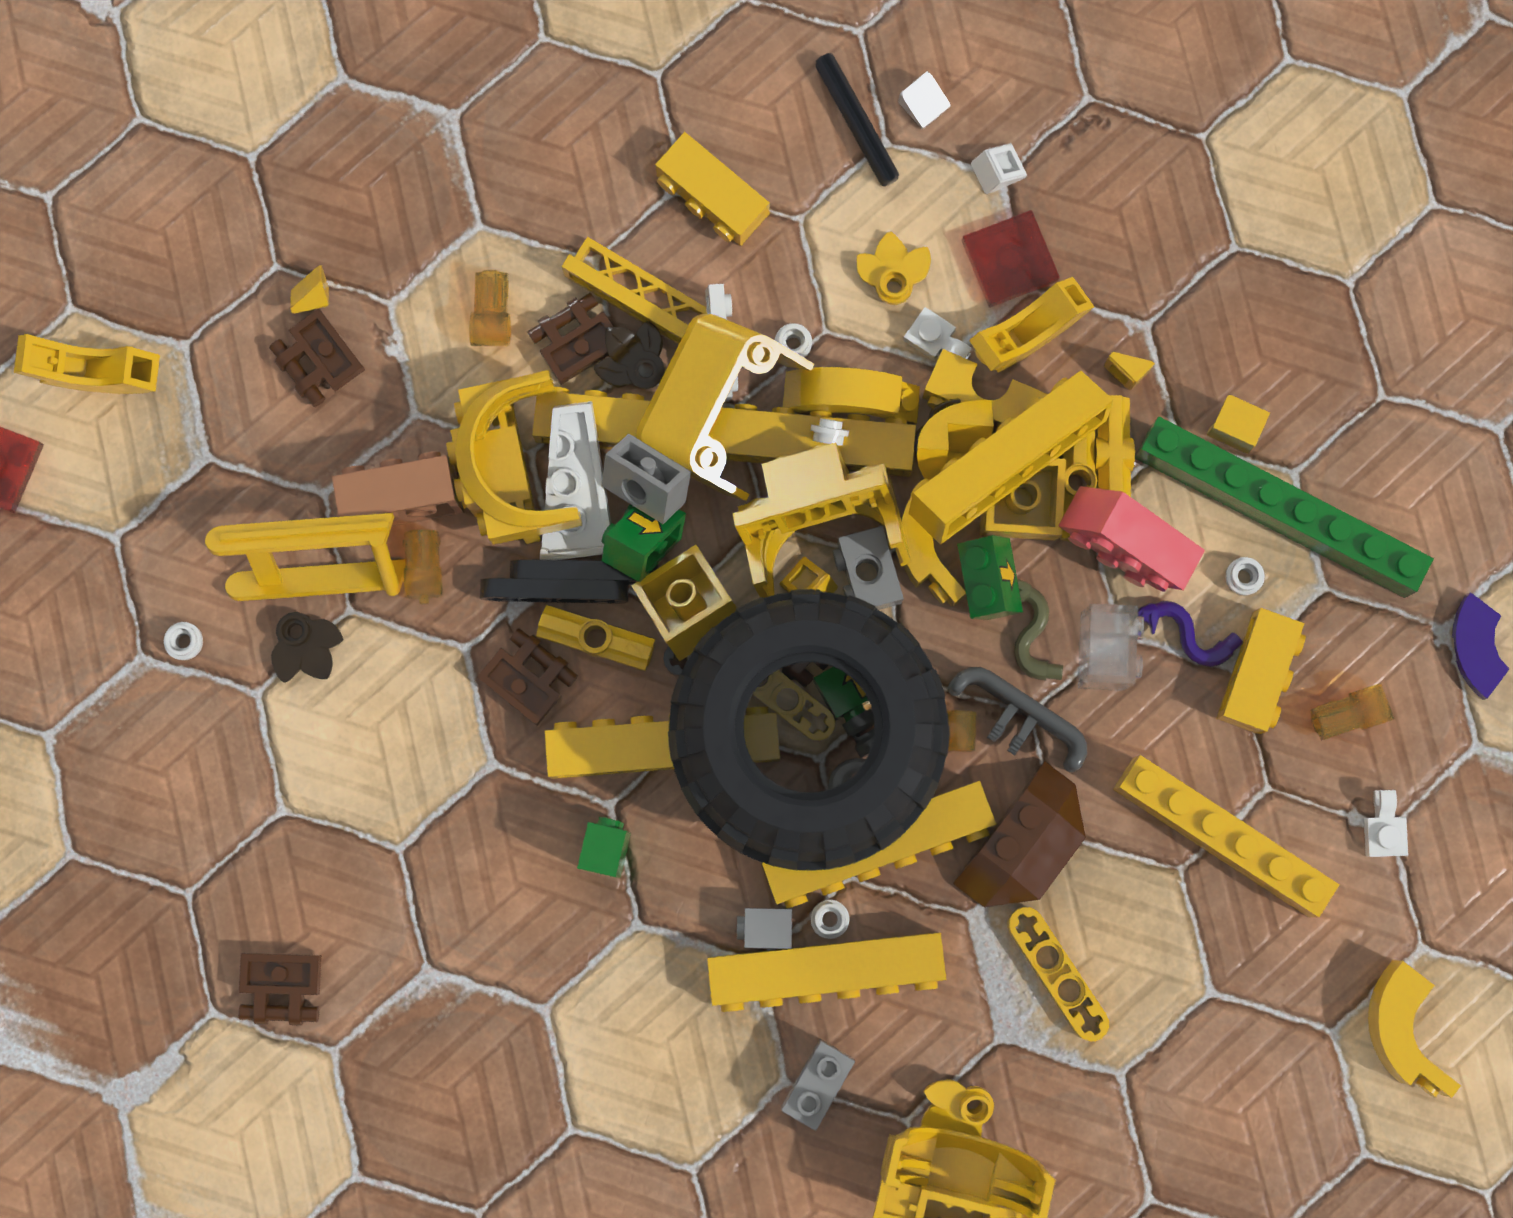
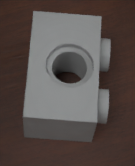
(645, 478)
(871, 548)
(817, 1084)

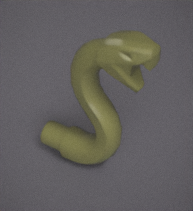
(1029, 665)

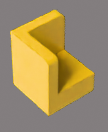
(1239, 424)

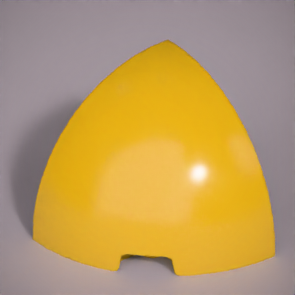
(952, 434)

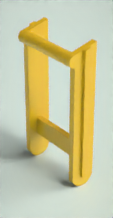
(269, 582)

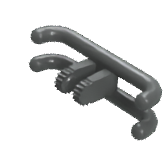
(1033, 711)

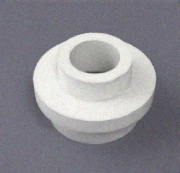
(795, 331)
(829, 432)
(1256, 576)
(172, 638)
(842, 919)

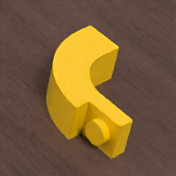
(1032, 327)
(87, 369)
(851, 392)
(926, 564)
(1391, 1022)

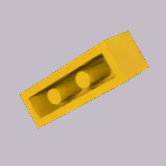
(711, 190)
(1261, 671)

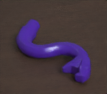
(1211, 657)

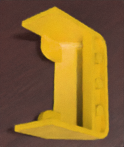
(696, 389)

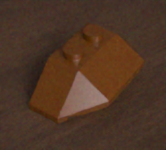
(1027, 843)

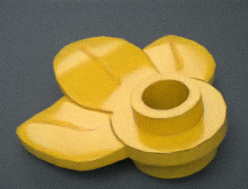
(893, 264)
(950, 1107)

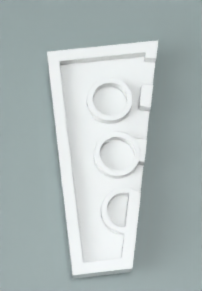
(575, 481)

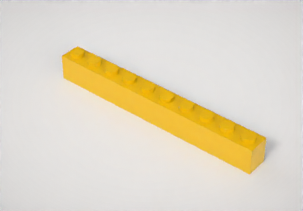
(746, 432)

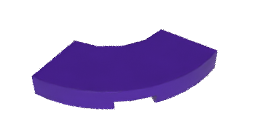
(1475, 646)

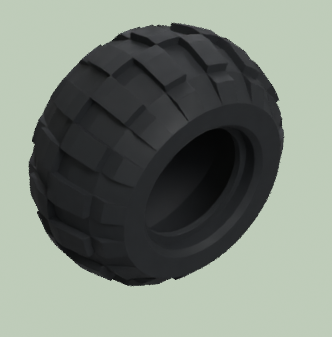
(805, 827)

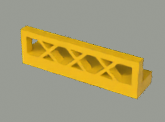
(626, 299)

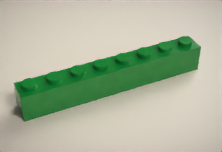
(1284, 508)

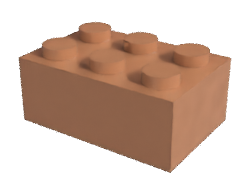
(408, 489)

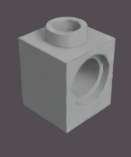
(765, 928)

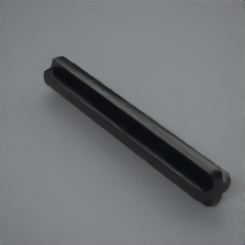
(857, 119)

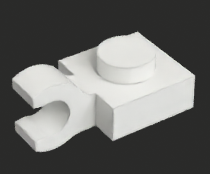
(933, 334)
(1385, 833)

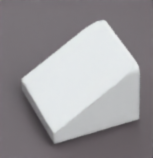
(924, 100)
(998, 168)

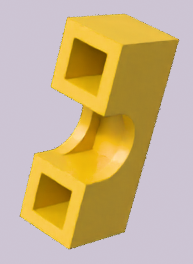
(954, 380)

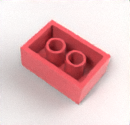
(1131, 539)

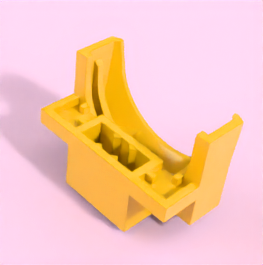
(493, 462)
(807, 492)
(959, 1178)

